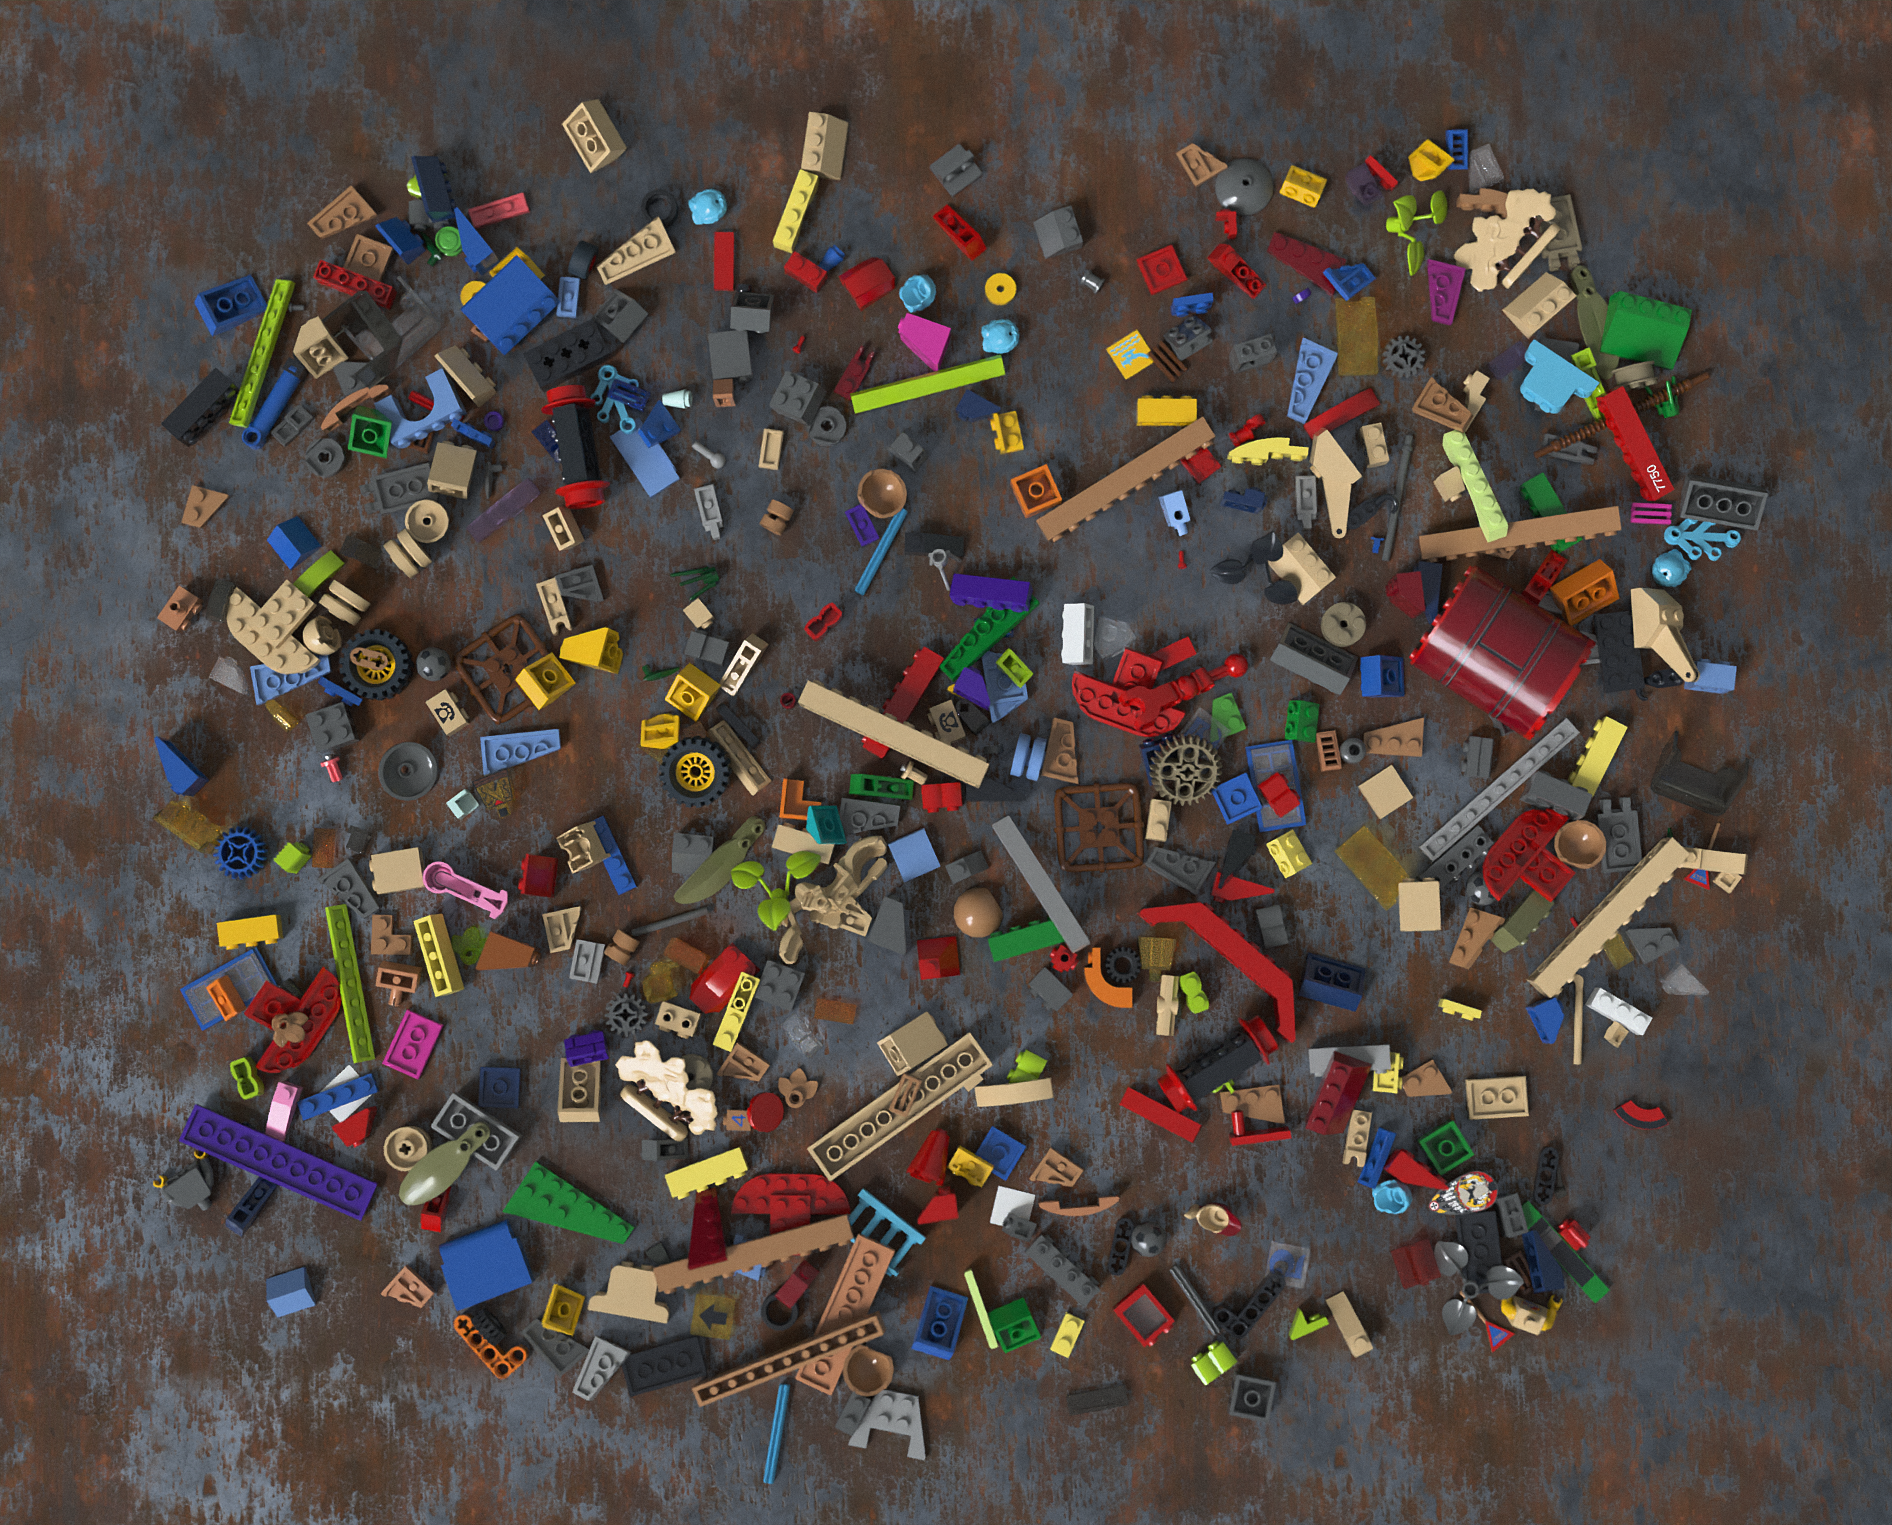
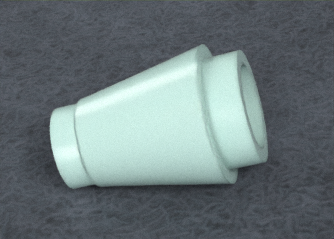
(678, 399)

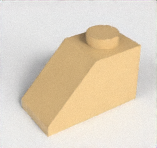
(1450, 484)

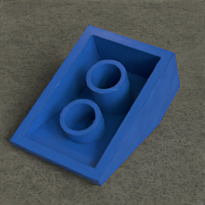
(478, 253)
(230, 304)
(179, 770)
(939, 1323)

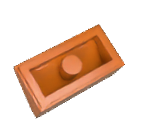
(226, 997)

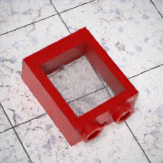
(1144, 1315)

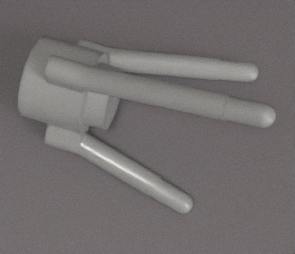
(940, 559)

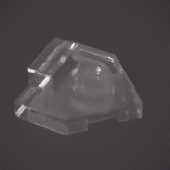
(1112, 637)

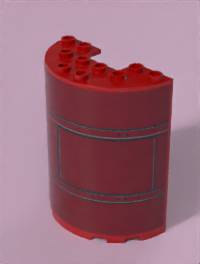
(1502, 652)

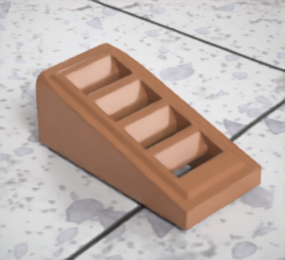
(1323, 766)

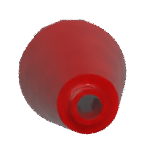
(931, 1158)

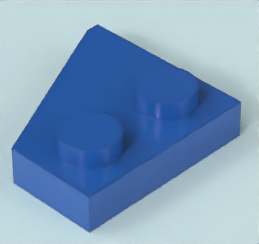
(1349, 279)
(658, 426)
(469, 431)
(333, 689)

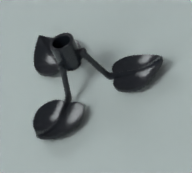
(1263, 550)

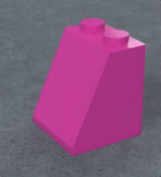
(925, 339)

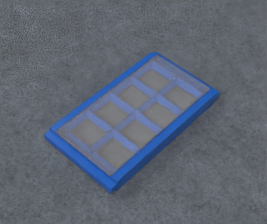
(1262, 763)
(247, 974)

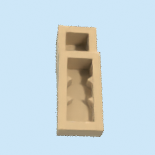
(1474, 386)
(1716, 861)

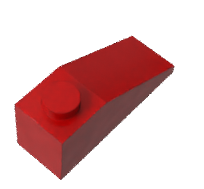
(960, 232)
(1237, 889)

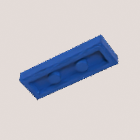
(1377, 1158)

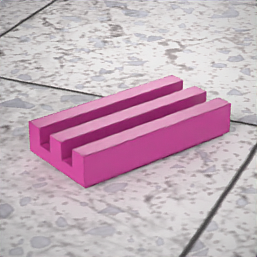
(1667, 514)

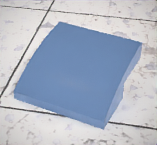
(914, 854)

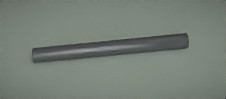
(670, 921)

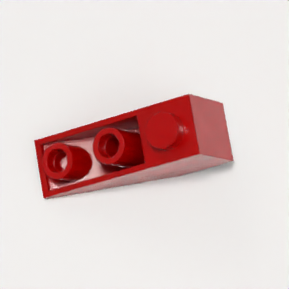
(1236, 269)

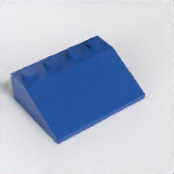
(510, 305)

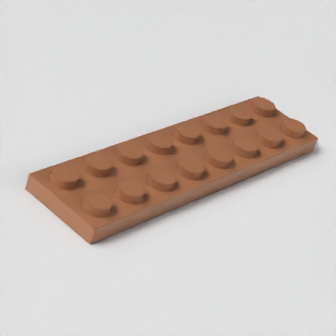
(848, 1302)

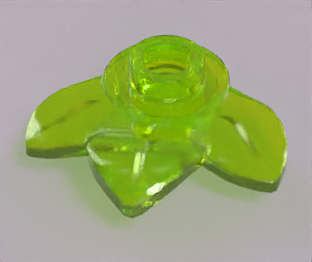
(468, 942)

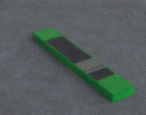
(1564, 1254)

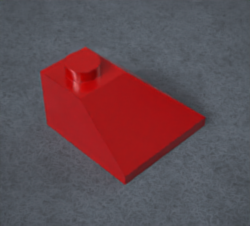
(938, 957)
(356, 1128)

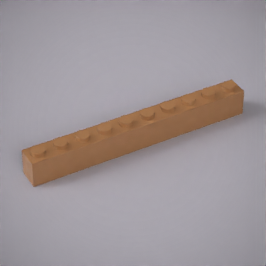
(1126, 479)
(1522, 533)
(758, 1251)
(789, 1358)

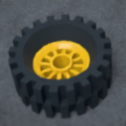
(383, 687)
(676, 783)

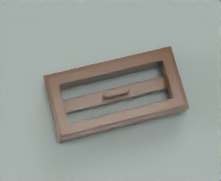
(899, 1111)

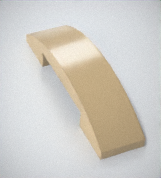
(1014, 1092)

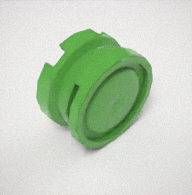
(449, 241)

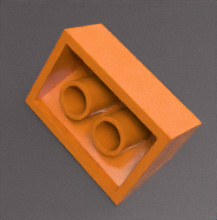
(1585, 592)

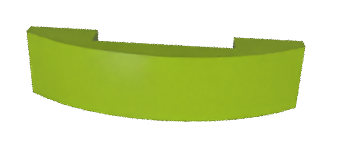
(1585, 362)
(318, 573)

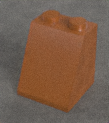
(507, 953)

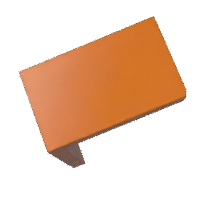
(791, 801)

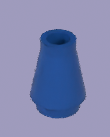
(831, 258)

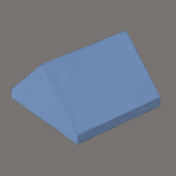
(289, 1292)

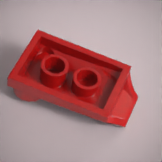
(717, 983)

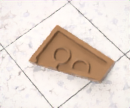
(1060, 752)
(1475, 932)
(1256, 1103)

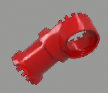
(1245, 433)

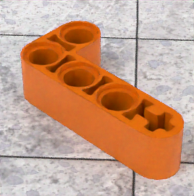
(480, 1349)

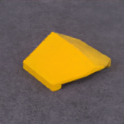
(1429, 161)
(660, 731)

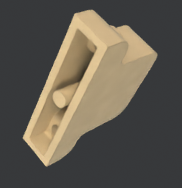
(631, 1294)

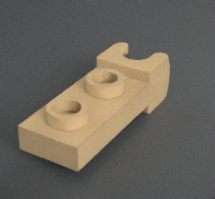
(553, 605)
(1357, 1137)

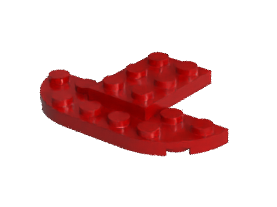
(1101, 702)
(1523, 855)
(318, 1003)
(790, 1198)

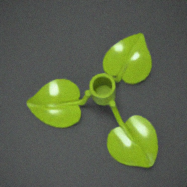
(1406, 209)
(774, 911)

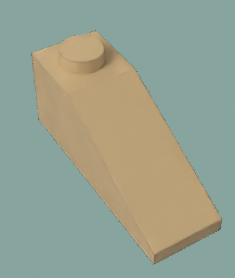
(743, 664)
(1349, 1324)

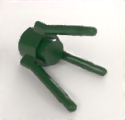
(707, 574)

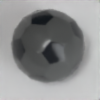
(433, 663)
(1477, 890)
(1148, 1239)

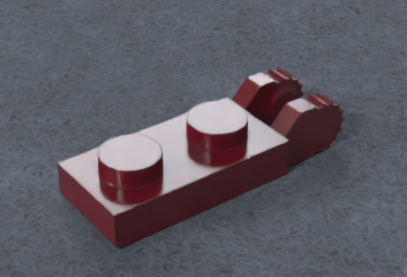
(854, 374)

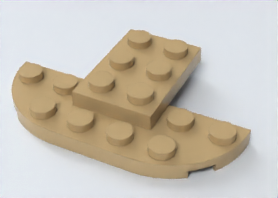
(269, 629)

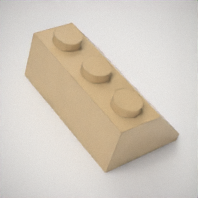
(594, 135)
(824, 146)
(1539, 304)
(318, 348)
(467, 374)
(1302, 568)

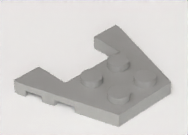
(893, 1413)

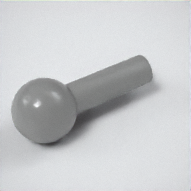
(717, 459)

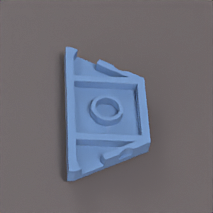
(1001, 690)

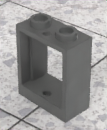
(1258, 350)

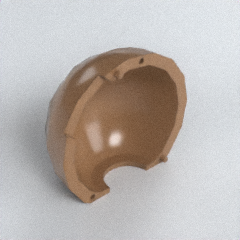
(882, 493)
(1580, 844)
(977, 913)
(867, 1371)

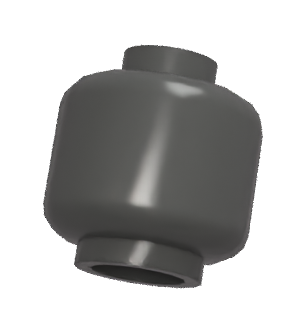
(1357, 745)

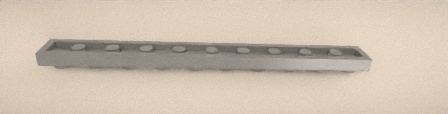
(1499, 789)

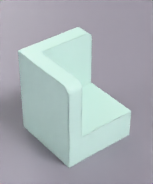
(463, 804)

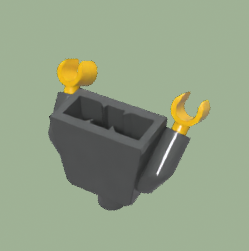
(190, 1185)

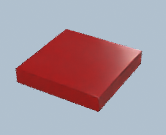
(1161, 270)

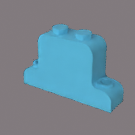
(1553, 379)

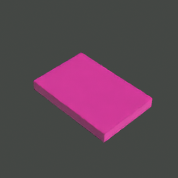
(413, 1044)

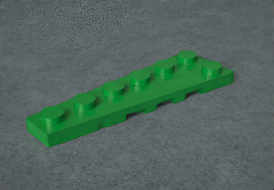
(982, 637)

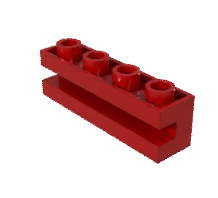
(352, 282)

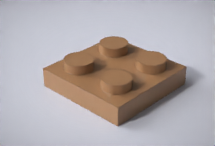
(368, 258)

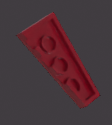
(1305, 260)
(707, 1232)

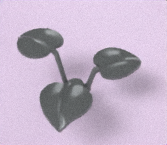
(1502, 1284)

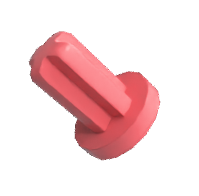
(332, 767)

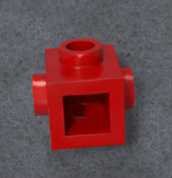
(1056, 955)

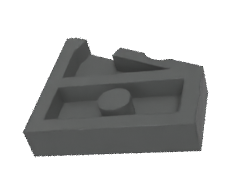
(580, 584)

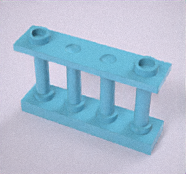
(898, 1224)

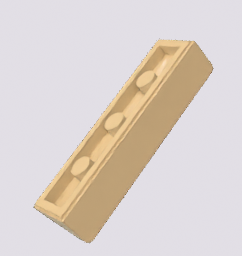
(741, 760)

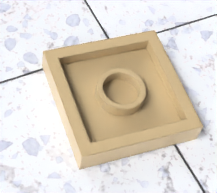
(1385, 792)

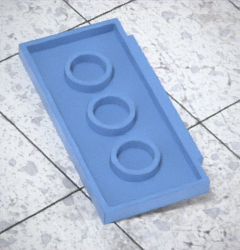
(648, 464)

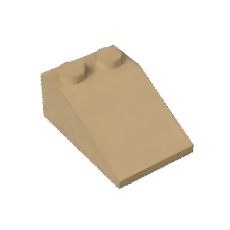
(579, 1092)

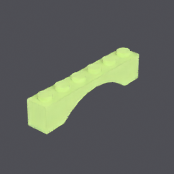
(1486, 506)

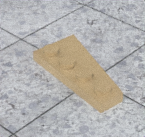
(639, 251)

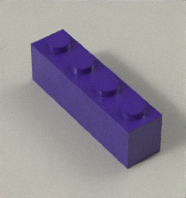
(991, 592)

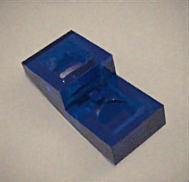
(546, 436)

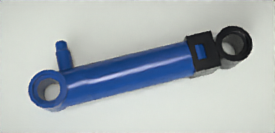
(293, 374)

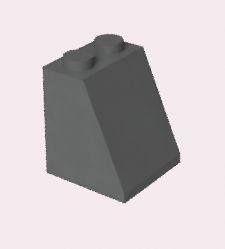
(890, 926)

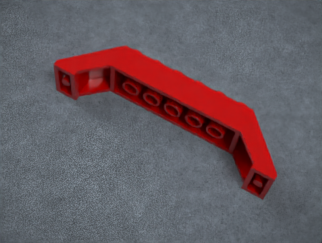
(1237, 951)

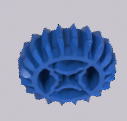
(234, 858)

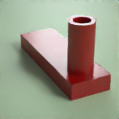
(1243, 1137)

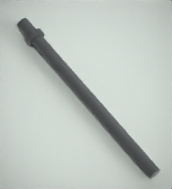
(1407, 449)

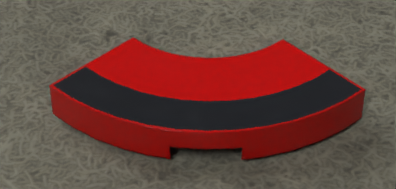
(1639, 1117)

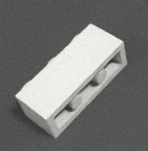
(1078, 634)
(1618, 1011)

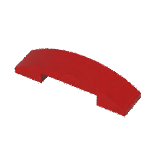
(1343, 412)

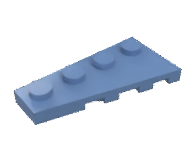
(1311, 372)
(271, 684)
(510, 750)

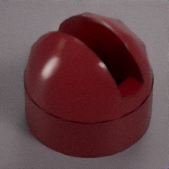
(786, 698)

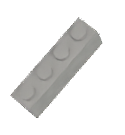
(1374, 1054)

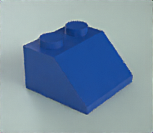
(401, 239)
(1382, 676)
(1547, 1018)

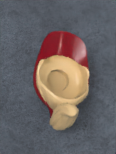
(1216, 1218)

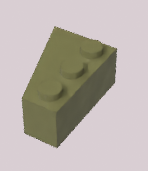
(1522, 921)

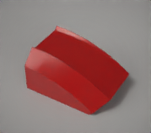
(868, 281)

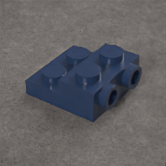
(1250, 501)
(1148, 749)

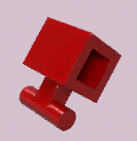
(1573, 1234)

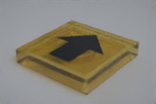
(712, 1316)

